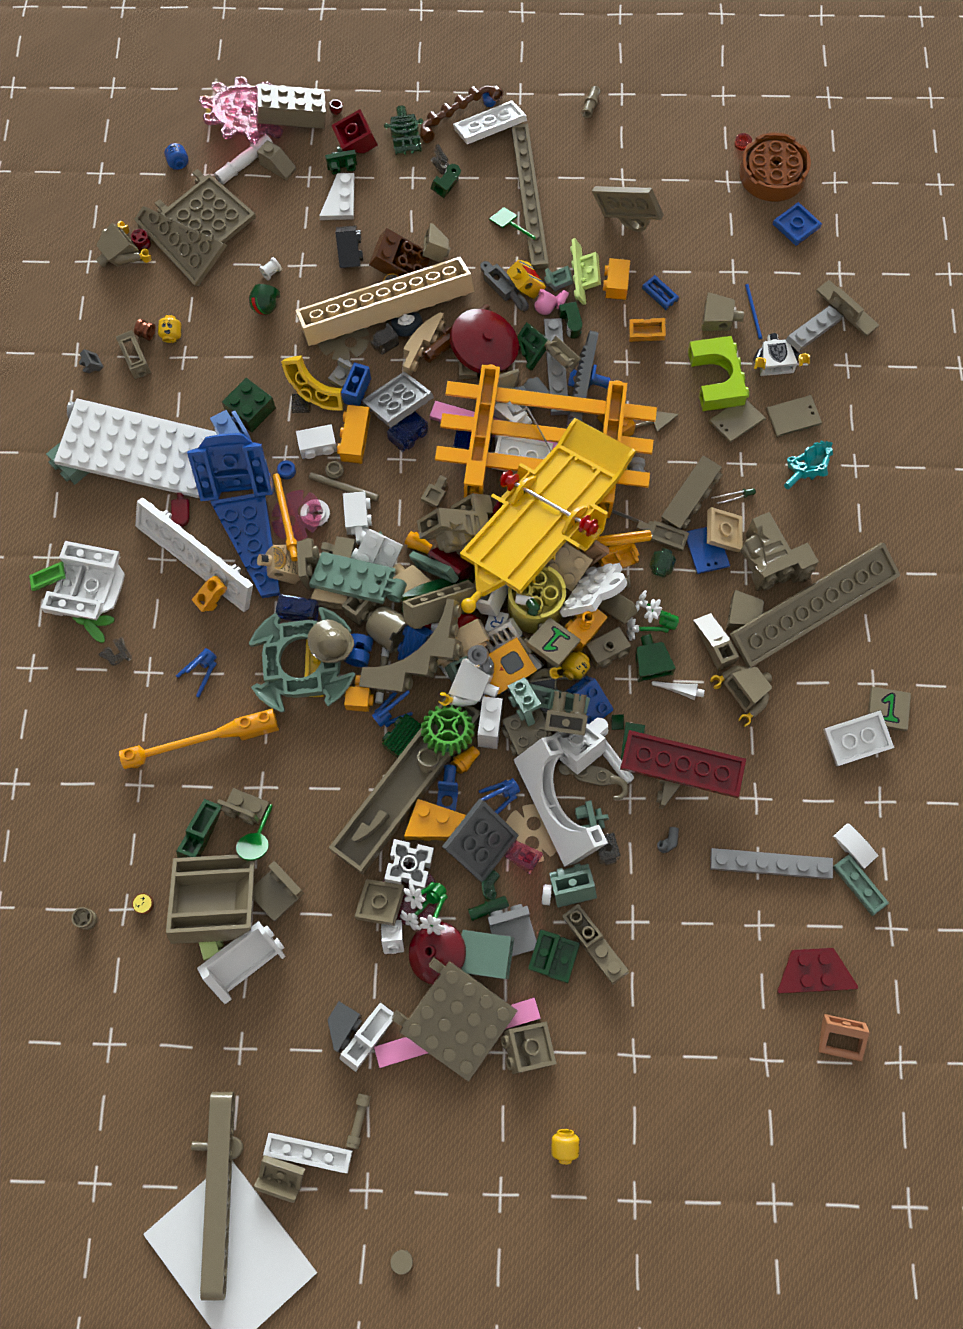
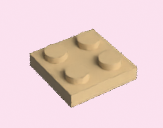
(724, 529)
(570, 564)

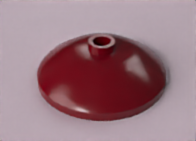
(445, 948)

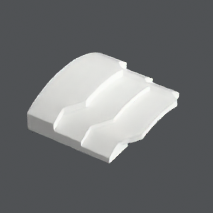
(90, 582)

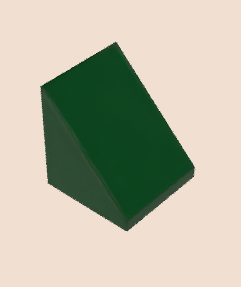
(617, 722)

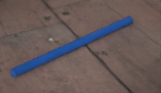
(753, 311)

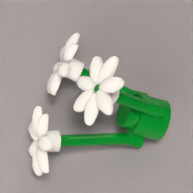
(666, 619)
(435, 894)

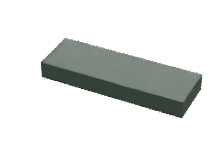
(434, 567)
(860, 885)

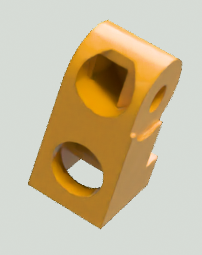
(210, 594)

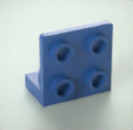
(599, 704)

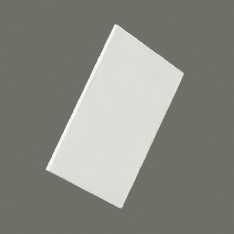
(262, 1257)

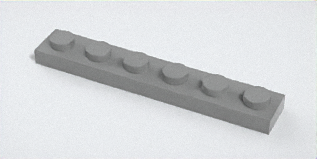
(556, 372)
(771, 863)

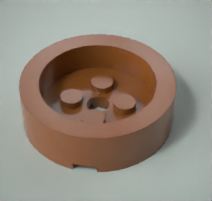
(766, 179)

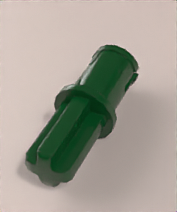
(488, 907)

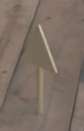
(662, 420)

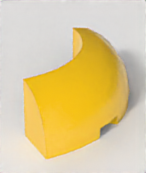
(308, 387)

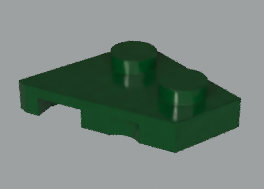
(532, 345)

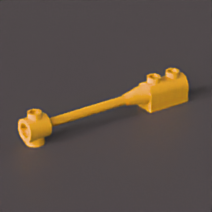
(243, 727)

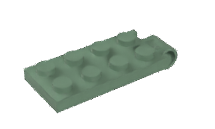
(357, 579)

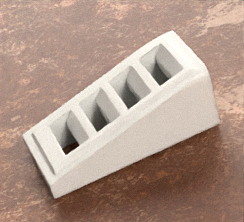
(513, 627)

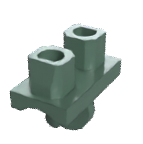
(586, 811)

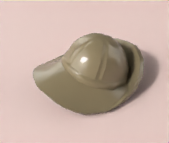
(330, 641)

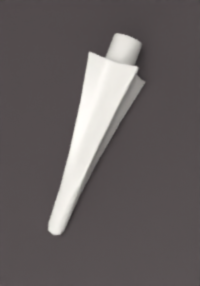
(687, 690)

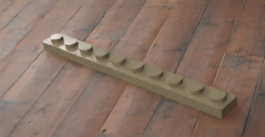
(529, 196)

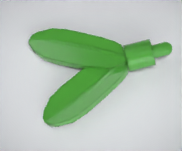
(91, 626)

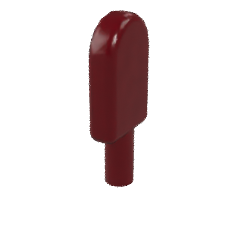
(180, 510)

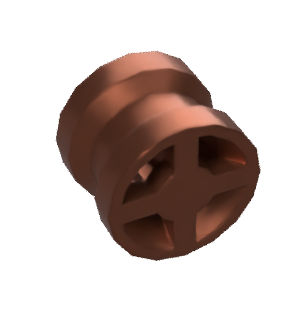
(144, 329)

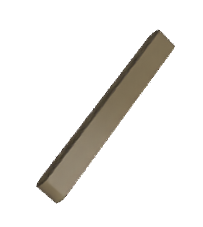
(217, 1197)

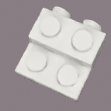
(377, 549)

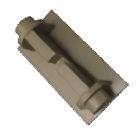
(562, 353)

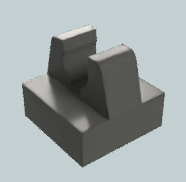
(91, 361)

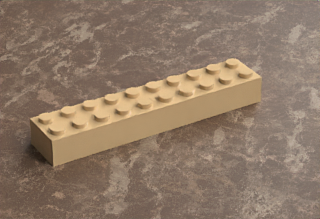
(385, 301)

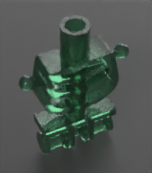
(405, 131)

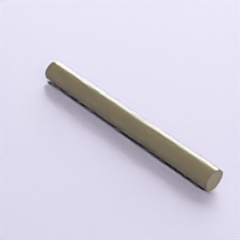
(343, 486)

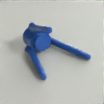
(205, 659)
(382, 715)
(507, 788)

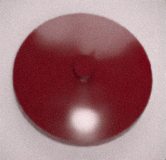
(484, 339)

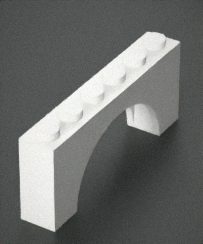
(537, 771)

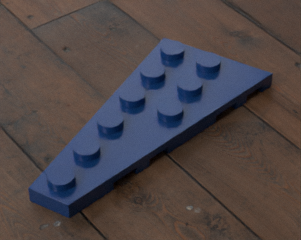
(250, 531)

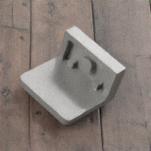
(514, 924)

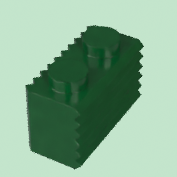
(401, 735)

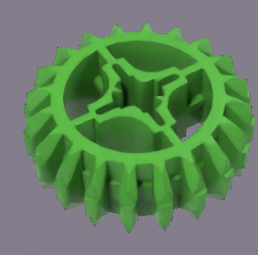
(447, 719)

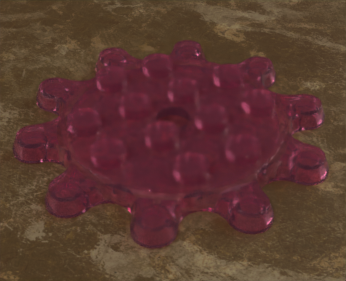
(229, 111)

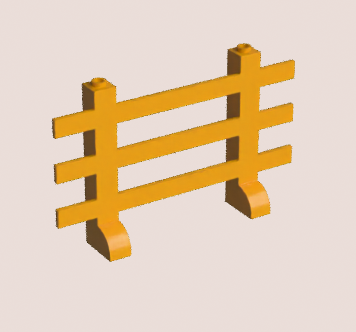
(483, 425)

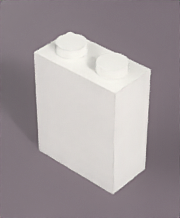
(490, 722)

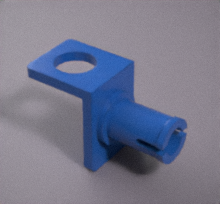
(595, 379)
(448, 787)

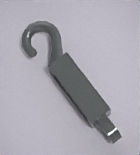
(503, 286)

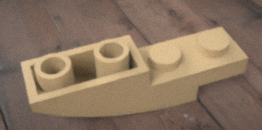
(421, 340)

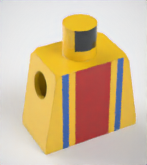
(522, 274)

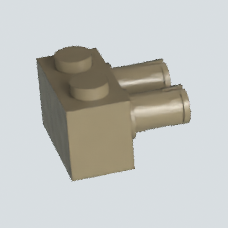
(572, 722)

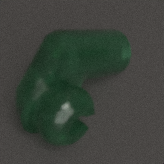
(488, 885)

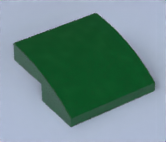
(554, 956)

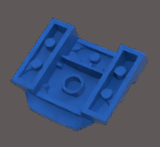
(229, 464)

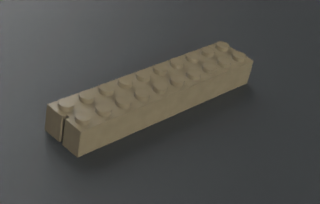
(394, 795)

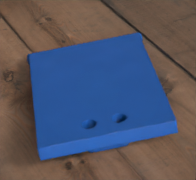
(704, 554)

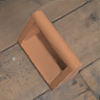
(844, 1027)

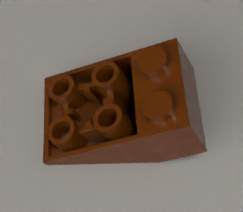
(397, 255)

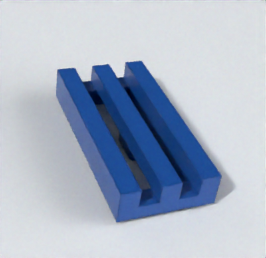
(657, 294)

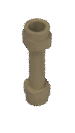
(354, 1140)

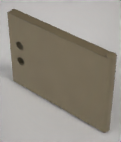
(794, 415)
(736, 421)

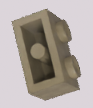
(358, 609)

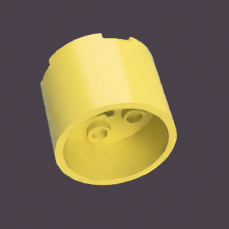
(552, 594)

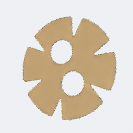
(519, 825)

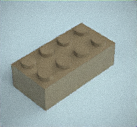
(291, 106)

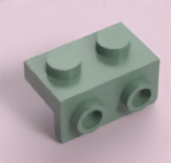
(525, 700)

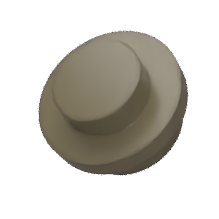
(334, 470)

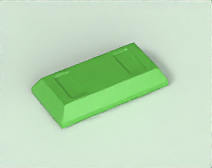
(47, 576)

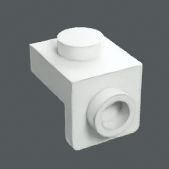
(392, 938)

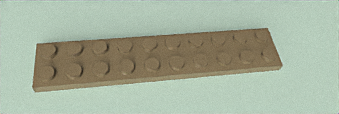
(815, 605)

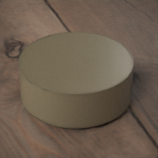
(401, 1262)

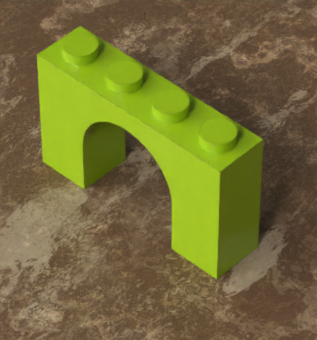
(723, 353)

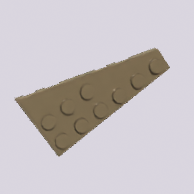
(187, 248)

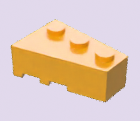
(432, 822)

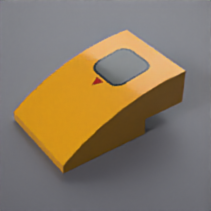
(510, 665)

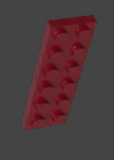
(683, 764)

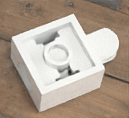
(581, 749)

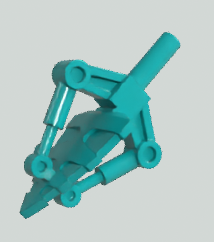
(815, 463)

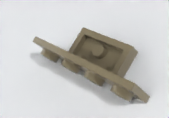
(847, 307)

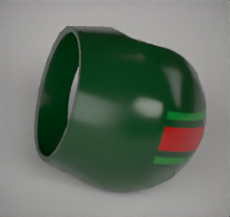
(263, 299)

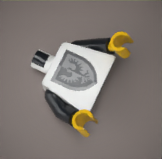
(778, 357)

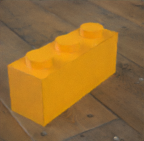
(354, 434)

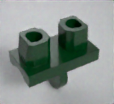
(340, 160)

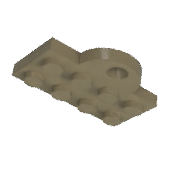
(629, 205)

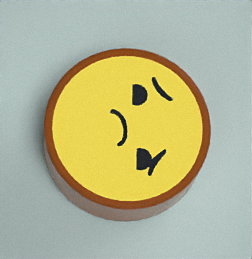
(143, 903)

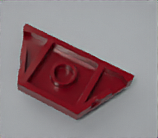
(815, 972)

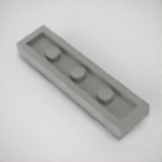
(814, 328)

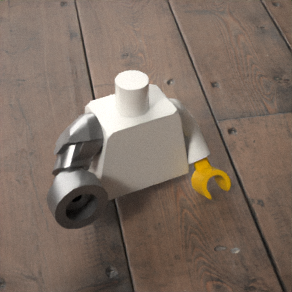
(472, 680)

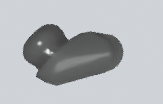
(669, 843)

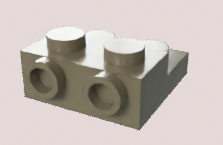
(308, 557)
(528, 1048)

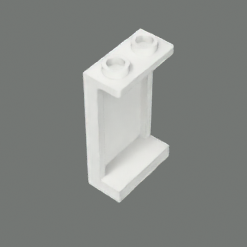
(240, 960)

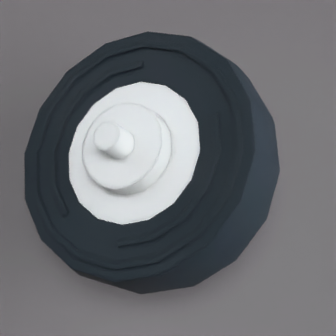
(407, 324)

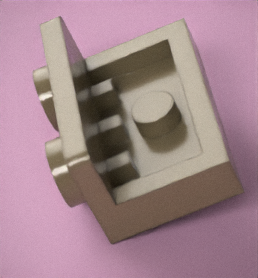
(279, 1179)

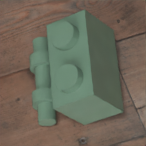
(573, 885)

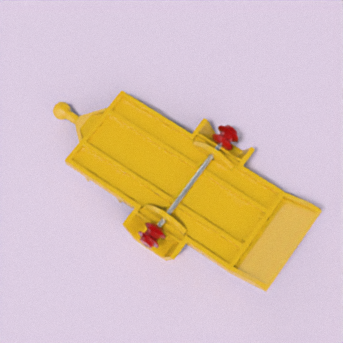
(538, 523)

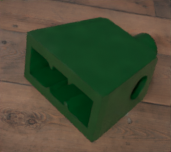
(652, 660)

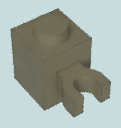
(342, 547)

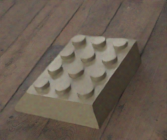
(210, 899)

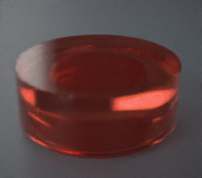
(742, 141)

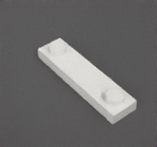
(308, 1153)

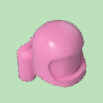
(547, 301)

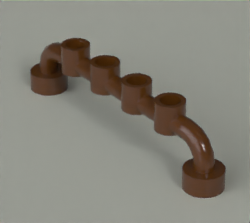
(461, 102)

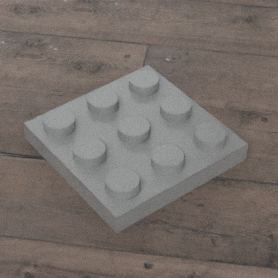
(397, 399)

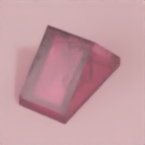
(524, 856)

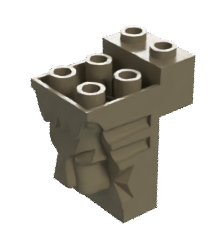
(458, 525)
(771, 556)

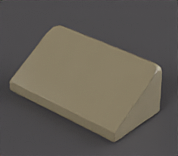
(619, 608)

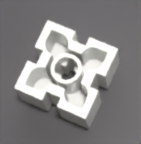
(402, 855)

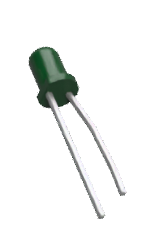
(747, 492)

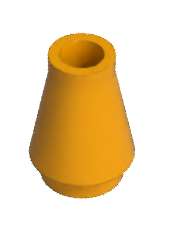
(415, 543)
(465, 759)

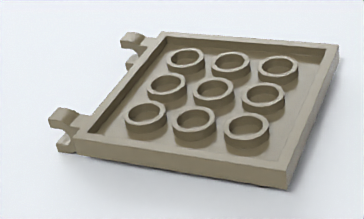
(209, 209)
(457, 1020)

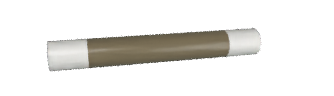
(384, 661)

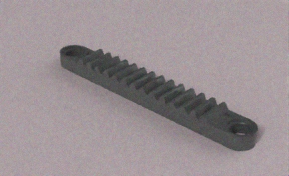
(583, 373)

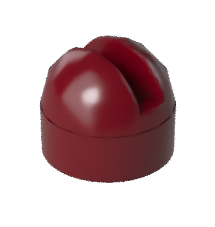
(336, 107)

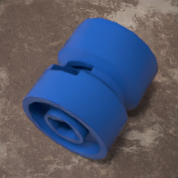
(359, 656)

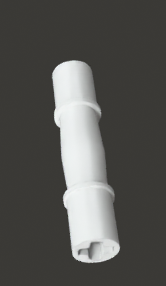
(240, 162)

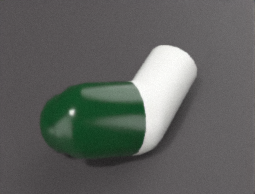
(530, 602)

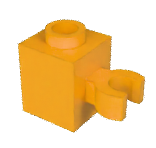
(358, 697)

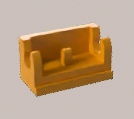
(624, 554)

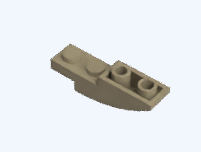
(595, 944)

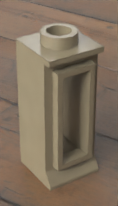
(139, 368)

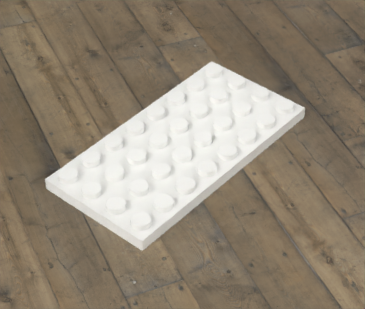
(130, 447)

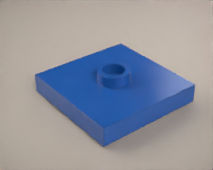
(797, 223)

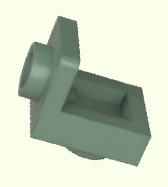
(558, 278)

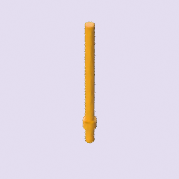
(291, 542)

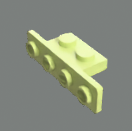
(585, 271)

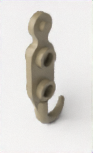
(597, 776)

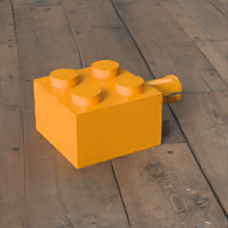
(586, 626)

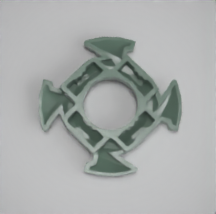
(277, 683)

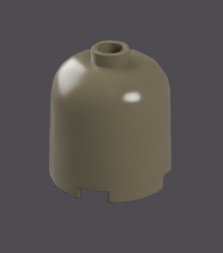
(386, 627)

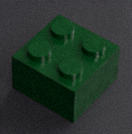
(250, 404)

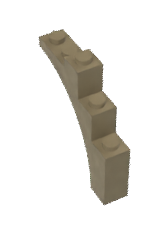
(423, 662)

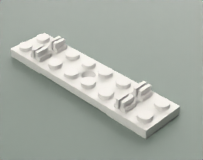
(192, 553)

